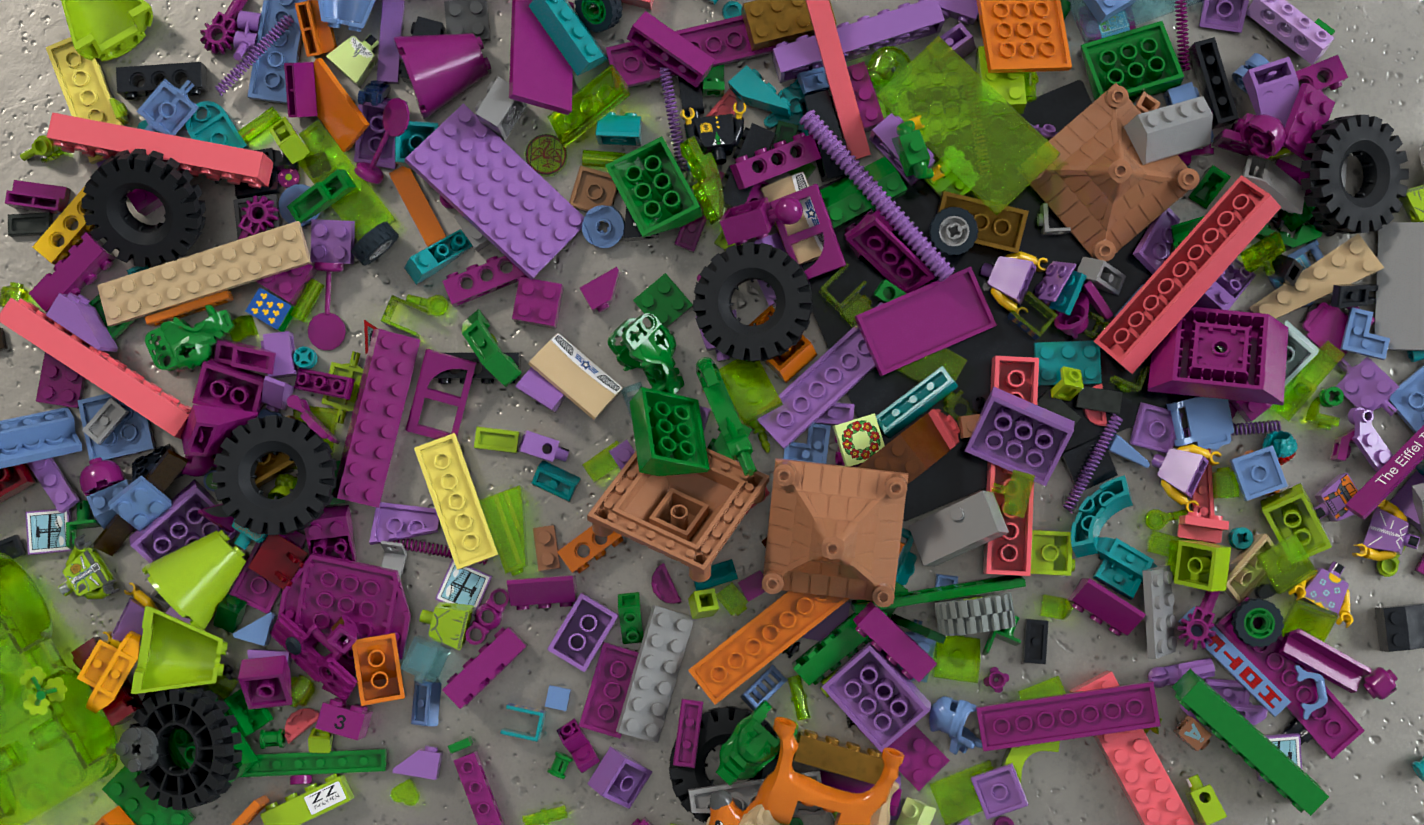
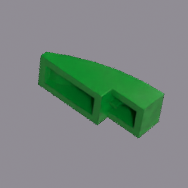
(321, 195)

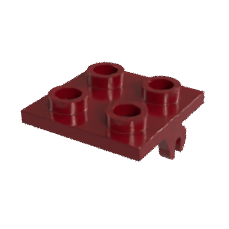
(278, 560)

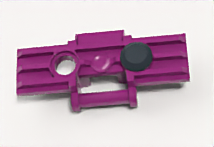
(303, 652)

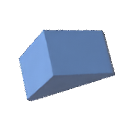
(259, 630)

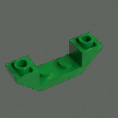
(1302, 235)
(487, 350)

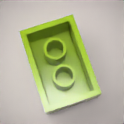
(1008, 85)

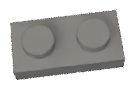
(105, 421)

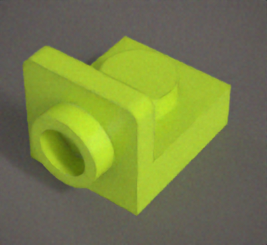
(1069, 385)

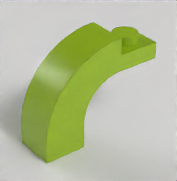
(1019, 754)

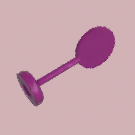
(395, 123)
(327, 329)

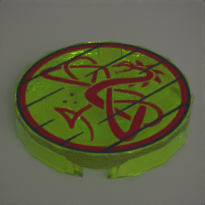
(546, 155)

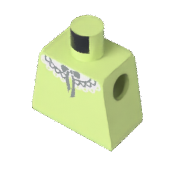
(355, 58)

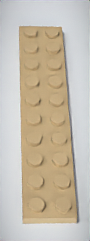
(204, 274)

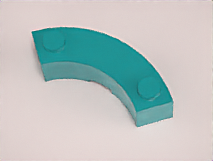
(1095, 513)

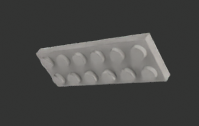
(655, 674)

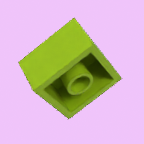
(1202, 565)

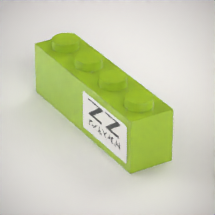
(309, 804)

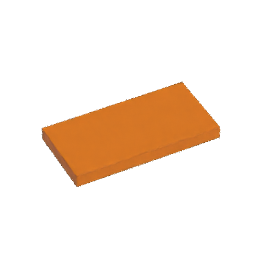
(336, 108)

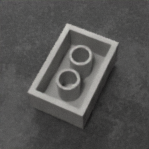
(498, 110)

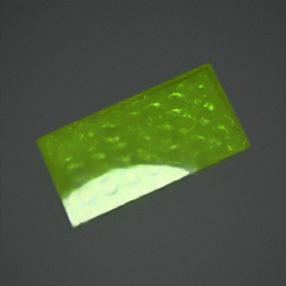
(969, 125)

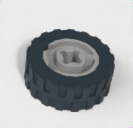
(953, 231)
(375, 243)

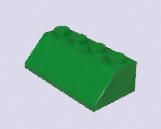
(848, 203)

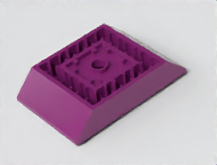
(1248, 369)

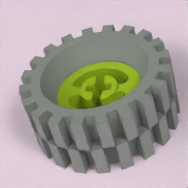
(975, 614)

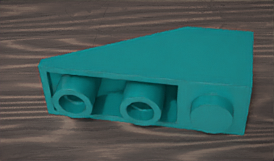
(756, 93)
(437, 256)

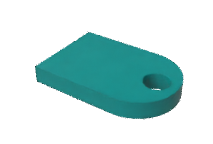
(215, 127)

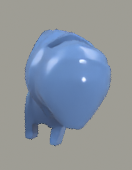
(949, 717)

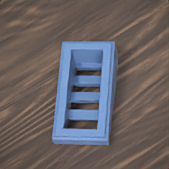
(1122, 448)
(776, 674)

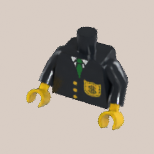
(715, 133)

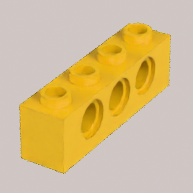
(62, 227)

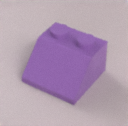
(540, 390)
(619, 777)

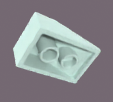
(1299, 352)

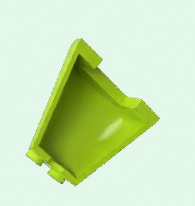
(106, 26)
(197, 576)
(175, 654)

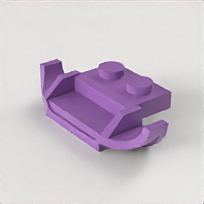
(1237, 697)

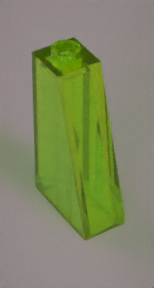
(508, 529)

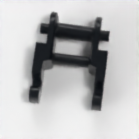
(1278, 223)

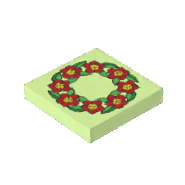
(858, 439)

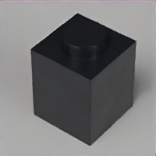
(1286, 269)

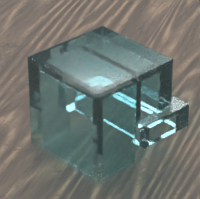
(425, 659)

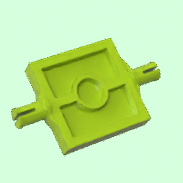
(349, 370)

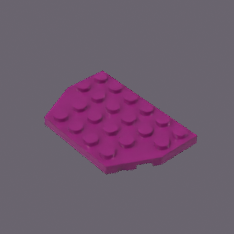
(340, 587)

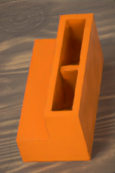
(316, 34)

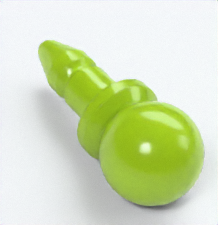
(761, 434)

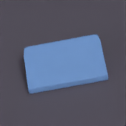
(426, 703)

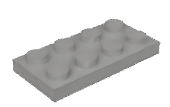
(1159, 611)

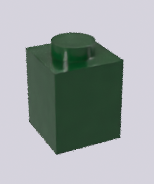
(230, 613)

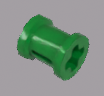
(1337, 398)
(272, 738)
(560, 765)

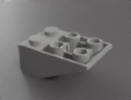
(1276, 183)

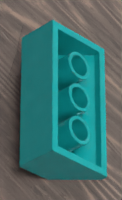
(569, 34)

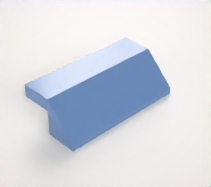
(37, 437)

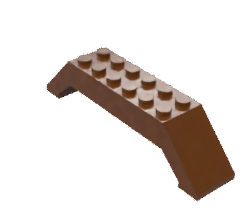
(909, 452)

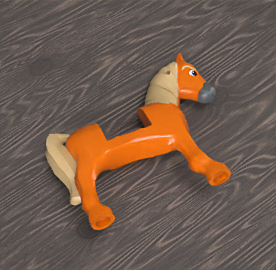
(785, 787)

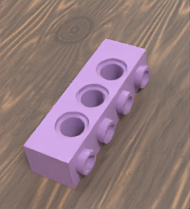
(1291, 28)

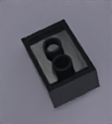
(1400, 627)

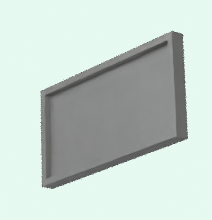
(1401, 286)

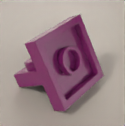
(1231, 139)

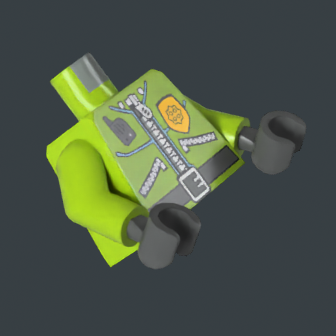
(87, 573)

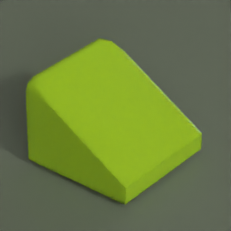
(320, 741)

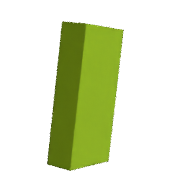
(496, 439)

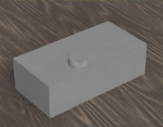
(958, 528)

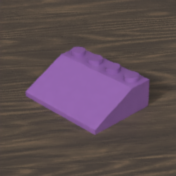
(1020, 435)
(177, 525)
(877, 696)

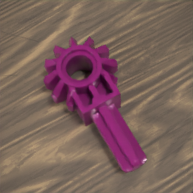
(224, 24)
(250, 223)
(1202, 618)

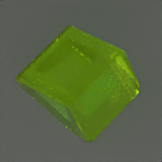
(244, 328)

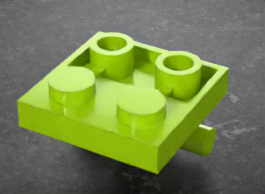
(947, 183)

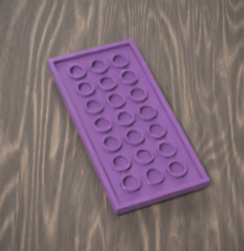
(496, 191)

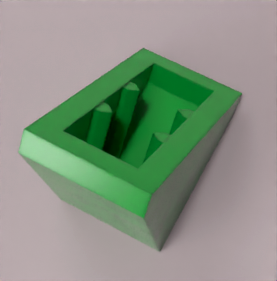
(1209, 186)

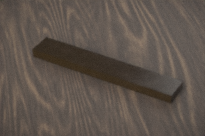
(161, 477)

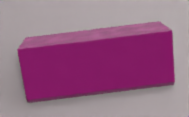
(889, 255)

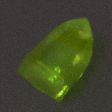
(1323, 421)
(1055, 607)

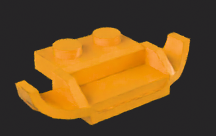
(108, 670)

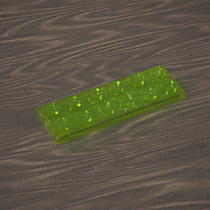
(325, 158)

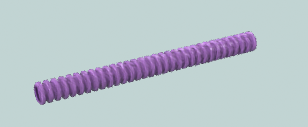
(876, 195)

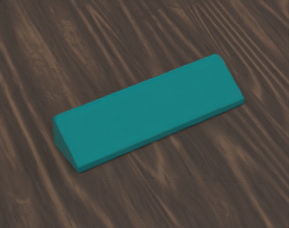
(916, 402)

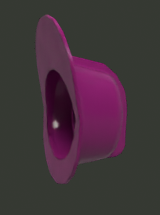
(1078, 319)

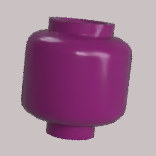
(1380, 683)

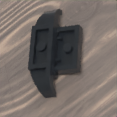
(280, 162)

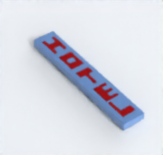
(1243, 671)

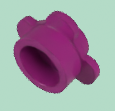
(1002, 679)

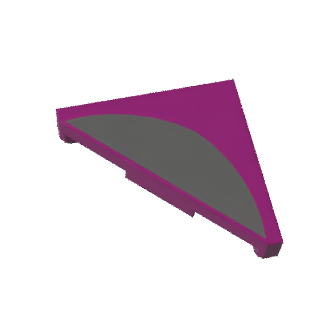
(218, 517)

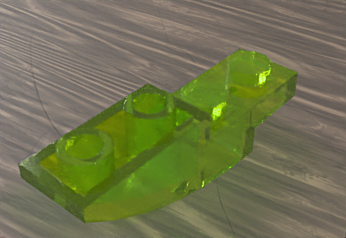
(709, 186)
(1307, 380)

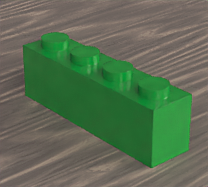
(829, 652)

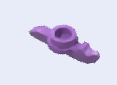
(1047, 131)

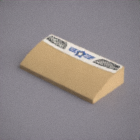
(808, 249)
(575, 376)

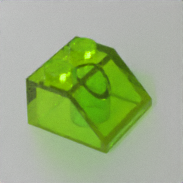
(957, 659)

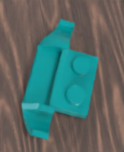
(1121, 566)

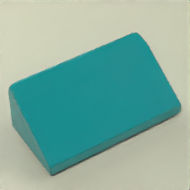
(555, 480)

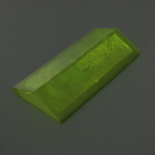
(590, 105)

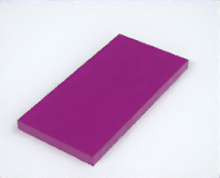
(536, 65)
(925, 321)

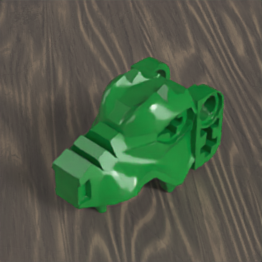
(179, 335)
(648, 350)
(748, 747)

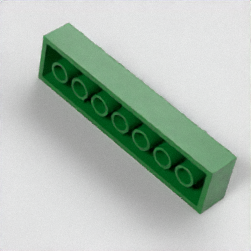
(1249, 743)

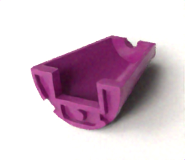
(441, 66)

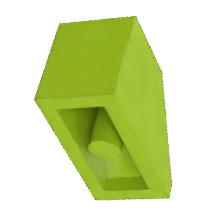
(289, 140)

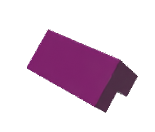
(300, 89)
(38, 197)

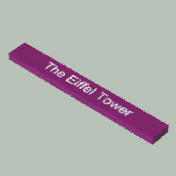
(1388, 476)

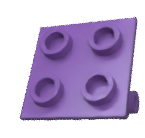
(1053, 281)

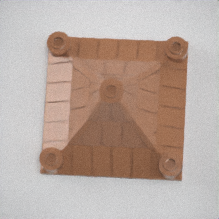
(1101, 182)
(679, 514)
(834, 531)

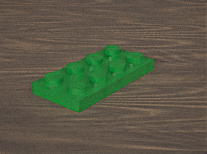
(138, 806)

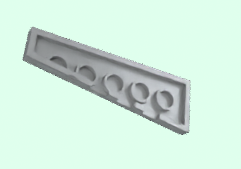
(744, 794)

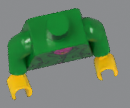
(913, 151)

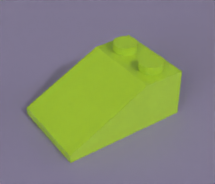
(1293, 513)

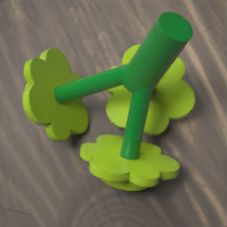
(38, 703)

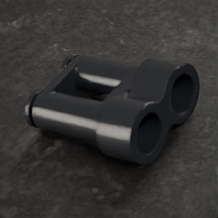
(1297, 727)

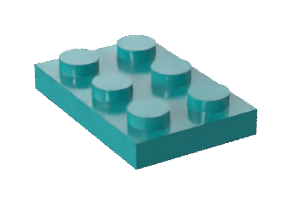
(1072, 354)

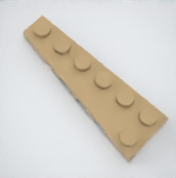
(1341, 266)

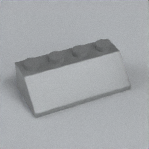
(1171, 130)

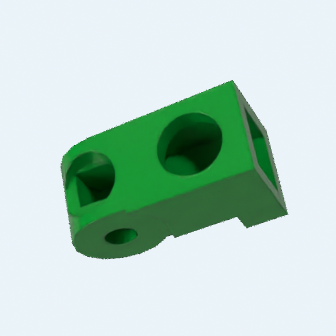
(887, 291)

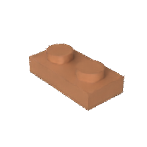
(546, 548)

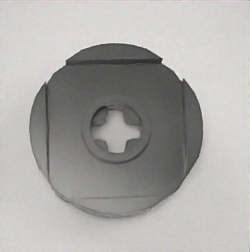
(127, 748)

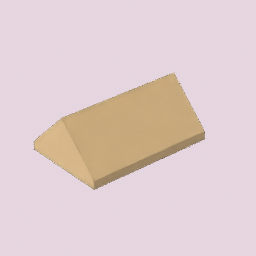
(1246, 570)

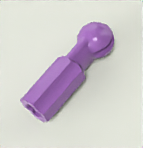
(1171, 674)

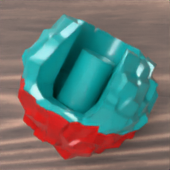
(1283, 443)

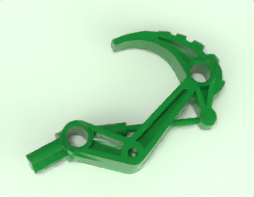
(725, 414)

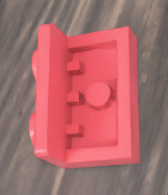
(1203, 529)

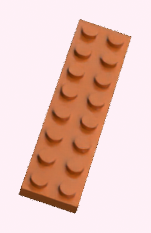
(761, 641)

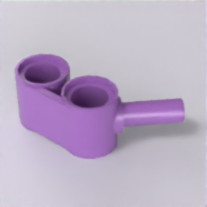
(246, 39)

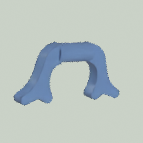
(1321, 690)

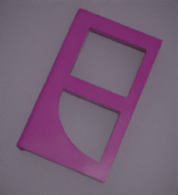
(831, 255)
(433, 364)

